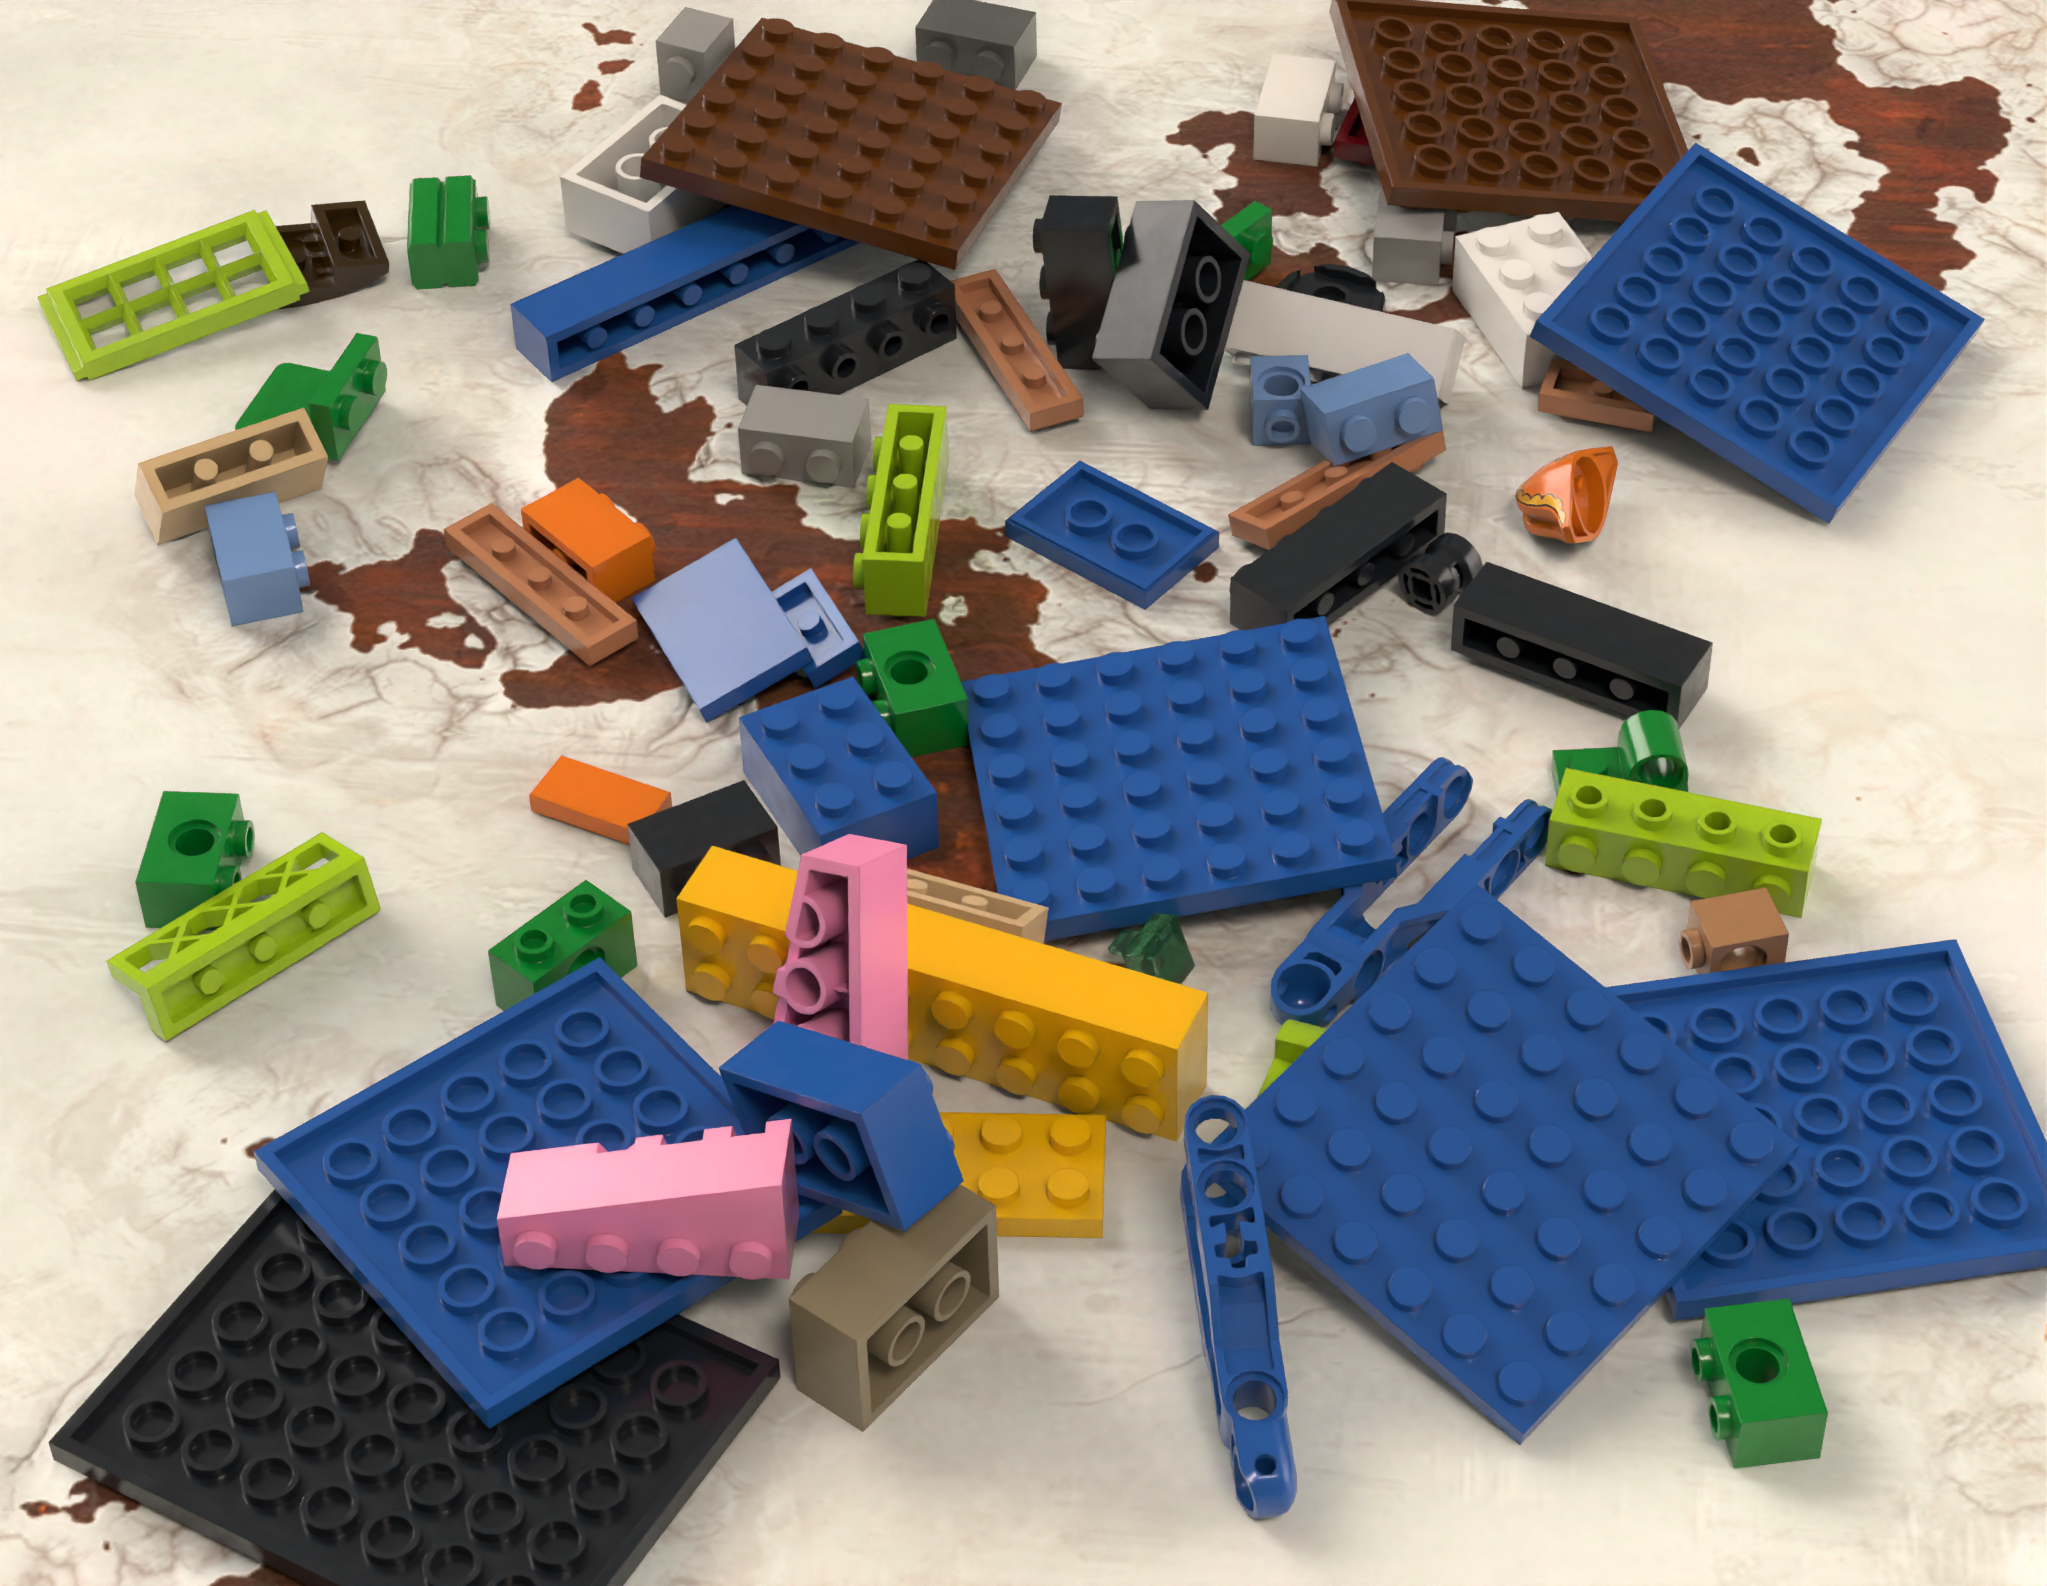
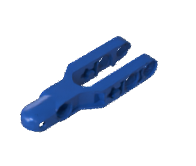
(1347, 954)
(1238, 1309)

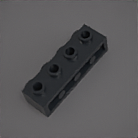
(852, 335)
(1340, 552)
(1579, 645)

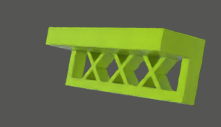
(253, 936)

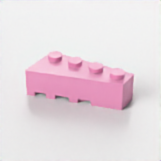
(849, 945)
(656, 1206)

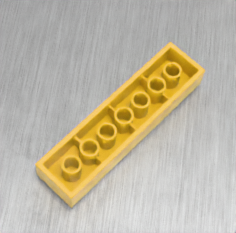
(976, 1000)

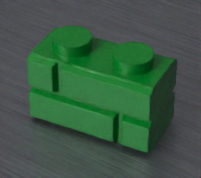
(446, 232)

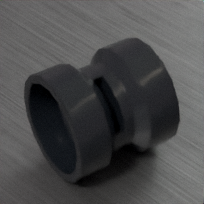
(1432, 578)

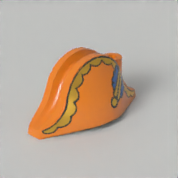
(1569, 495)

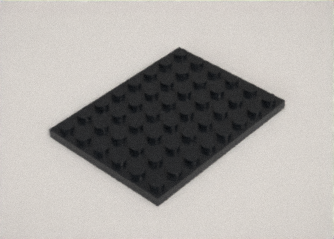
(335, 1452)

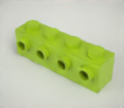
(904, 511)
(1681, 840)

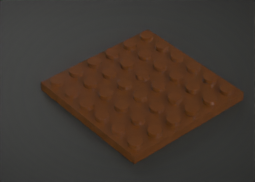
(1508, 107)
(854, 142)

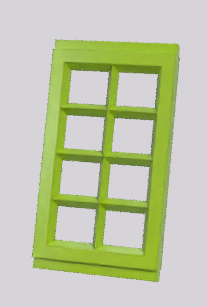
(75, 333)

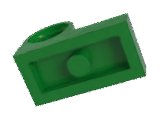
(1646, 753)

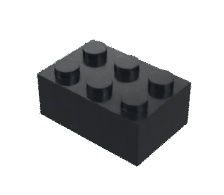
(1171, 305)

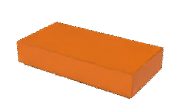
(595, 798)

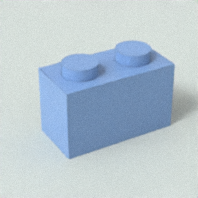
(1371, 409)
(256, 559)

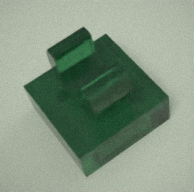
(1156, 949)

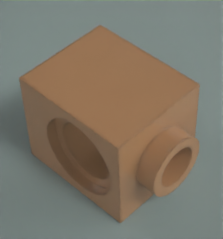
(1733, 933)

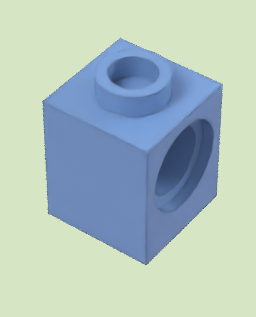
(1276, 399)

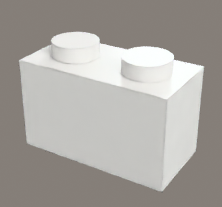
(1297, 110)

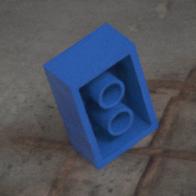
(837, 770)
(859, 1121)

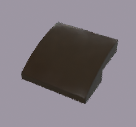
(335, 250)

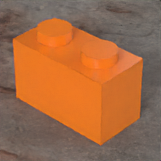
(593, 538)

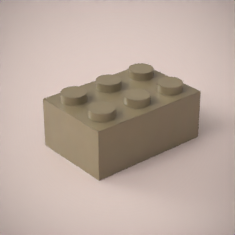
(892, 1305)

